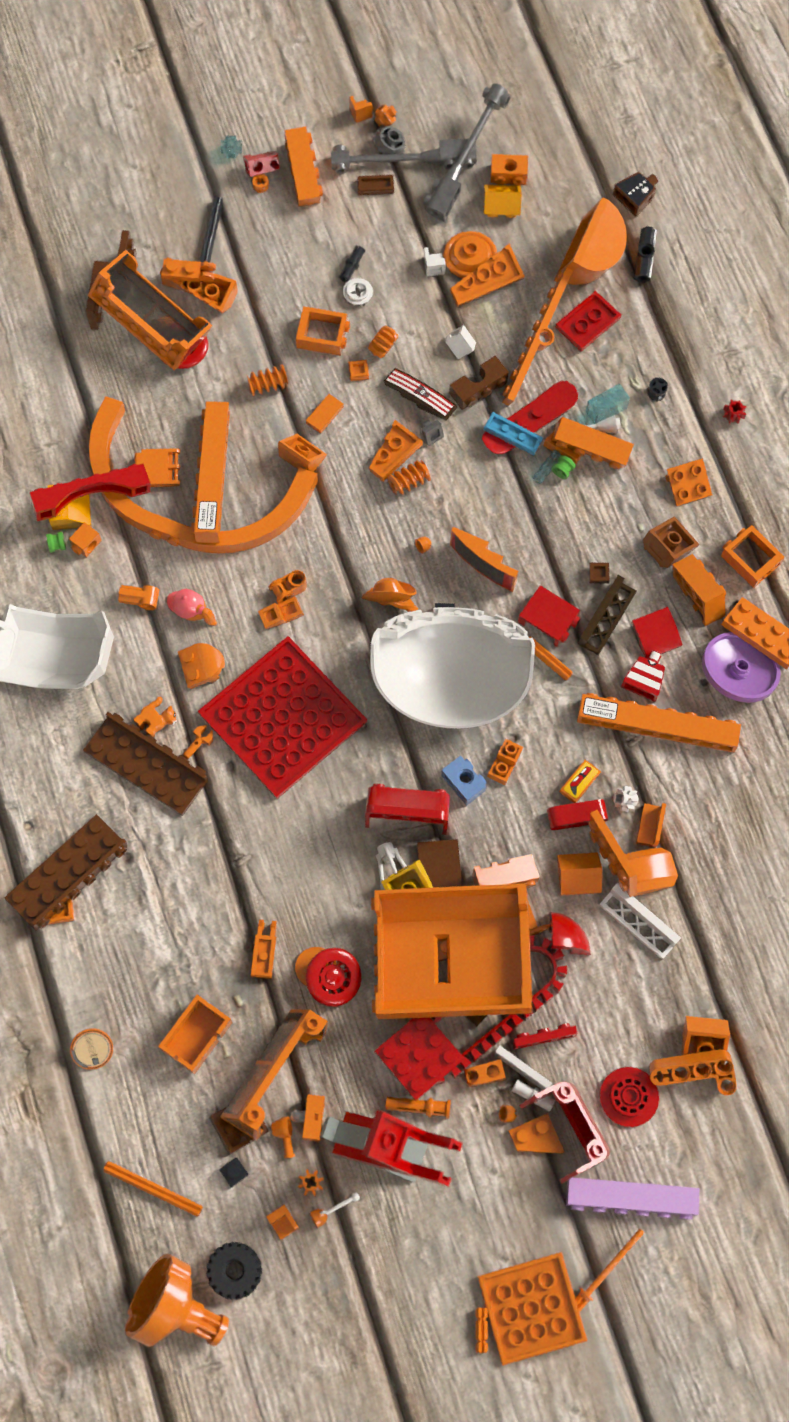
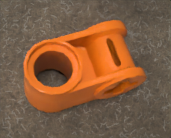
(287, 586)

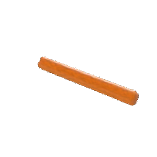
(152, 1188)

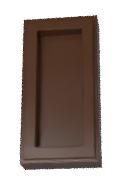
(375, 184)

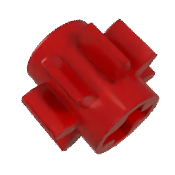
(739, 412)

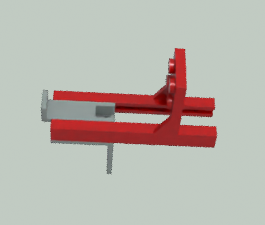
(387, 1144)

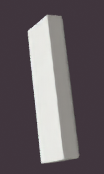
(522, 1068)

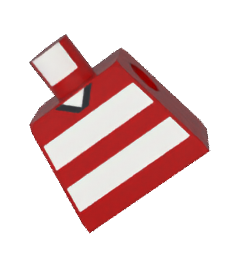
(645, 677)

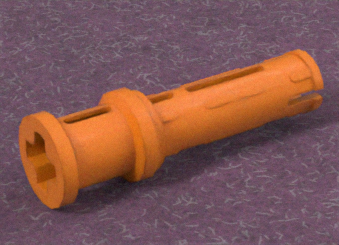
(428, 1107)

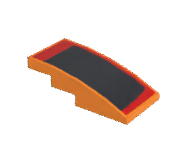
(488, 563)

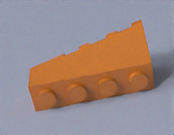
(217, 293)
(592, 443)

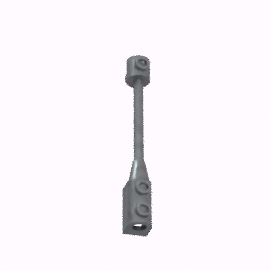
(445, 155)
(448, 187)

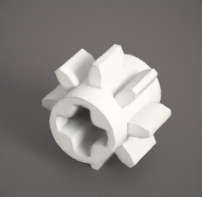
(625, 798)

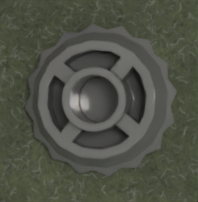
(389, 141)

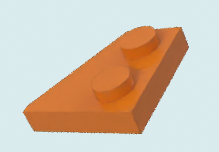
(536, 1136)

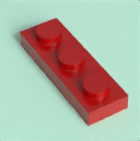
(544, 1036)

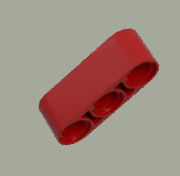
(575, 814)

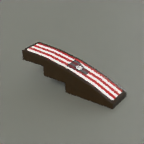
(421, 394)

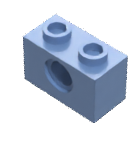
(466, 791)

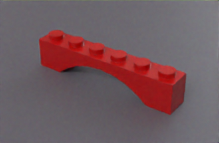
(127, 481)

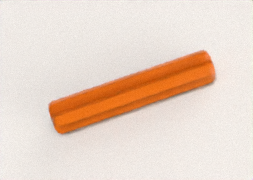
(551, 661)

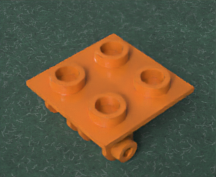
(689, 482)

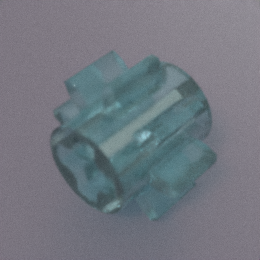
(231, 146)

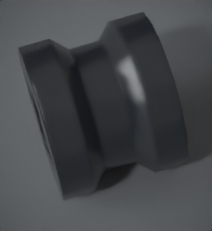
(660, 385)

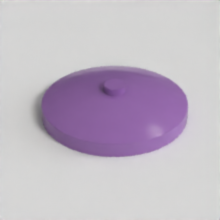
(739, 669)

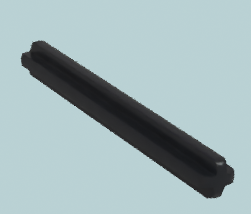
(211, 229)

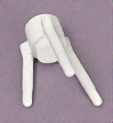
(387, 854)

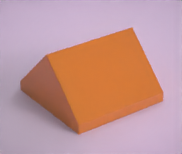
(300, 452)
(580, 873)

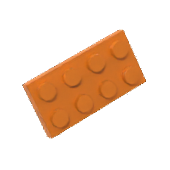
(759, 631)
(610, 850)

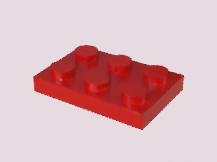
(588, 321)

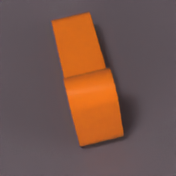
(692, 1072)

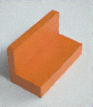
(651, 825)

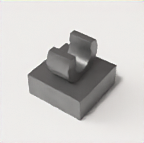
(432, 432)

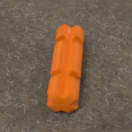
(481, 1330)

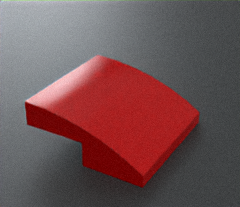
(657, 632)

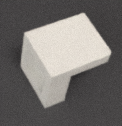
(434, 263)
(460, 342)

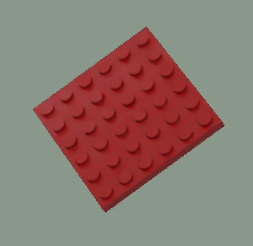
(282, 717)

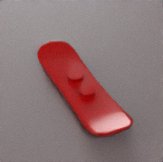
(537, 414)

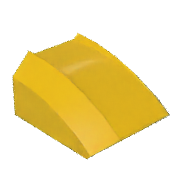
(408, 878)

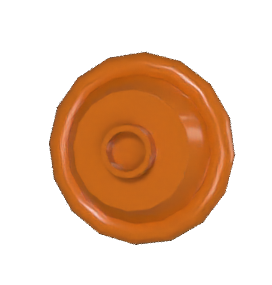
(467, 252)

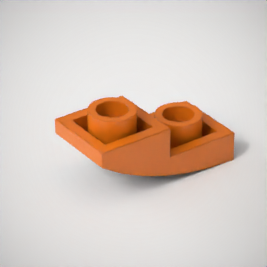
(505, 762)

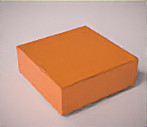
(358, 370)

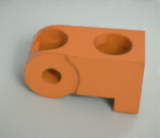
(485, 1073)

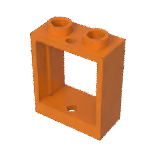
(322, 345)
(741, 567)

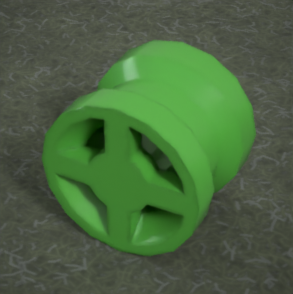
(563, 467)
(56, 542)

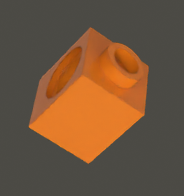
(84, 540)

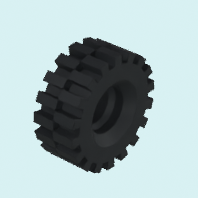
(217, 1266)

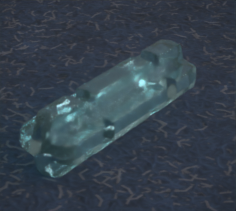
(546, 467)

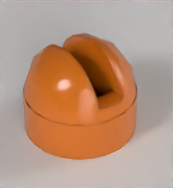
(423, 544)
(507, 1113)

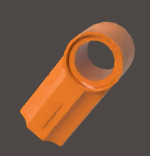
(144, 597)

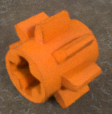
(385, 115)
(309, 1176)

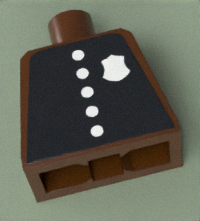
(636, 192)

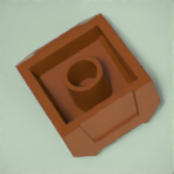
(669, 542)

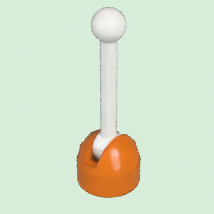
(320, 1216)

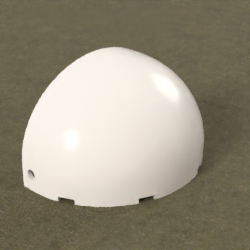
(452, 666)

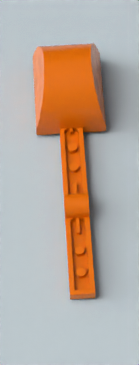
(592, 252)

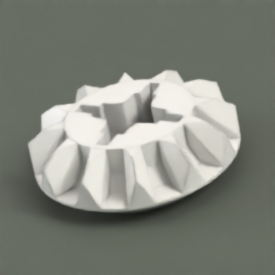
(363, 287)

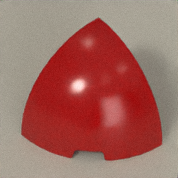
(568, 935)

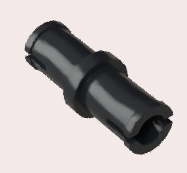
(352, 263)

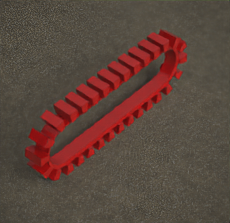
(516, 1021)

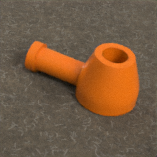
(283, 1129)

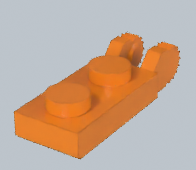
(187, 270)
(264, 952)

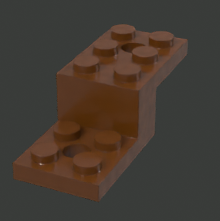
(93, 310)

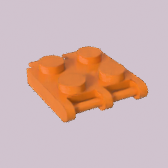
(160, 466)

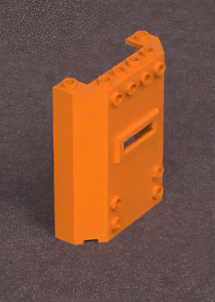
(485, 951)

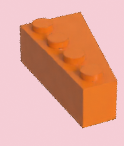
(302, 166)

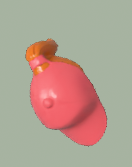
(190, 606)

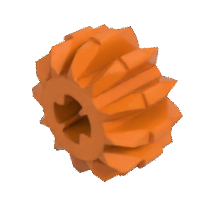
(383, 341)

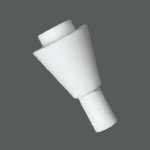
(607, 425)

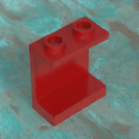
(550, 615)

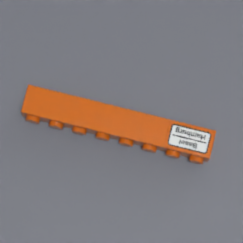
(212, 472)
(659, 723)

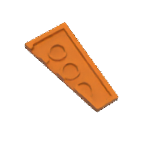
(493, 275)

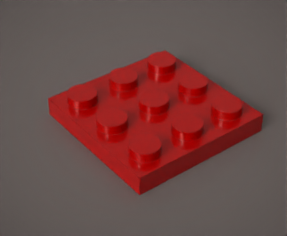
(419, 1056)

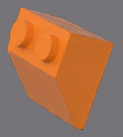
(704, 1035)

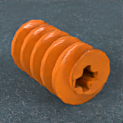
(267, 380)
(408, 476)

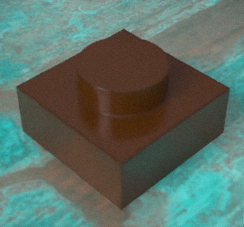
(599, 573)

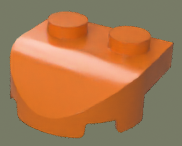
(201, 664)

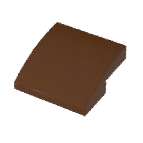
(232, 1137)

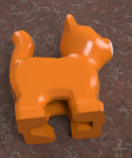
(153, 719)

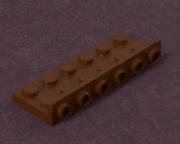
(146, 763)
(66, 873)

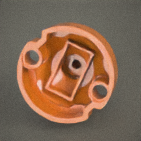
(166, 1304)

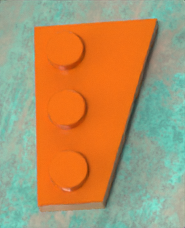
(396, 449)

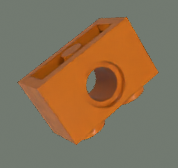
(515, 163)

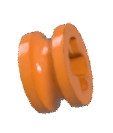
(260, 188)

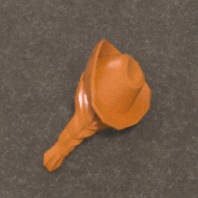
(392, 592)

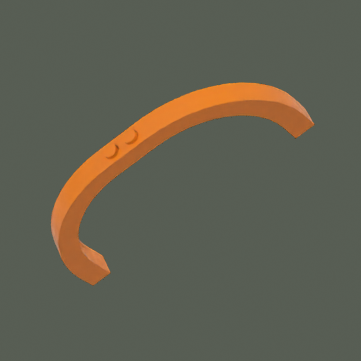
(175, 533)

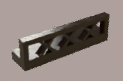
(600, 613)

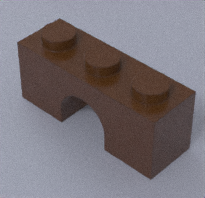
(467, 393)

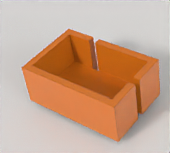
(195, 1034)

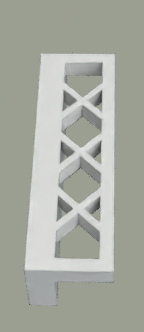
(647, 918)

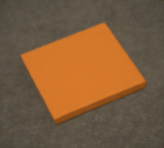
(532, 1308)

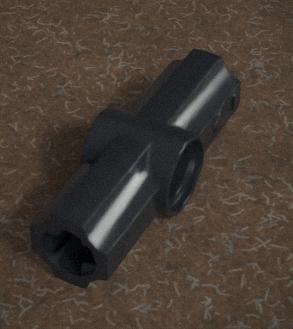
(645, 262)

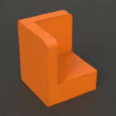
(360, 110)
(282, 1222)

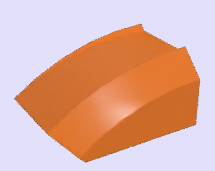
(654, 869)

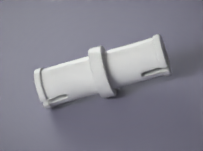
(527, 1092)

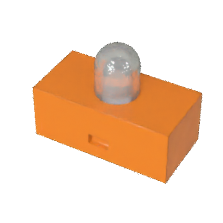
(311, 1117)

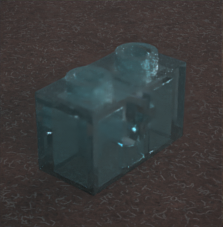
(607, 404)

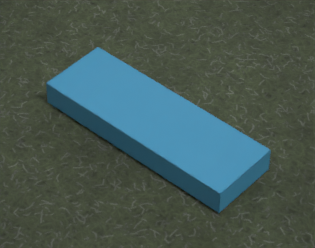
(513, 433)

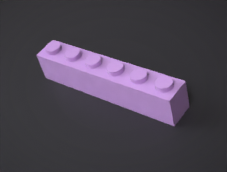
(632, 1197)

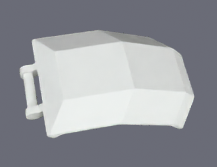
(53, 648)

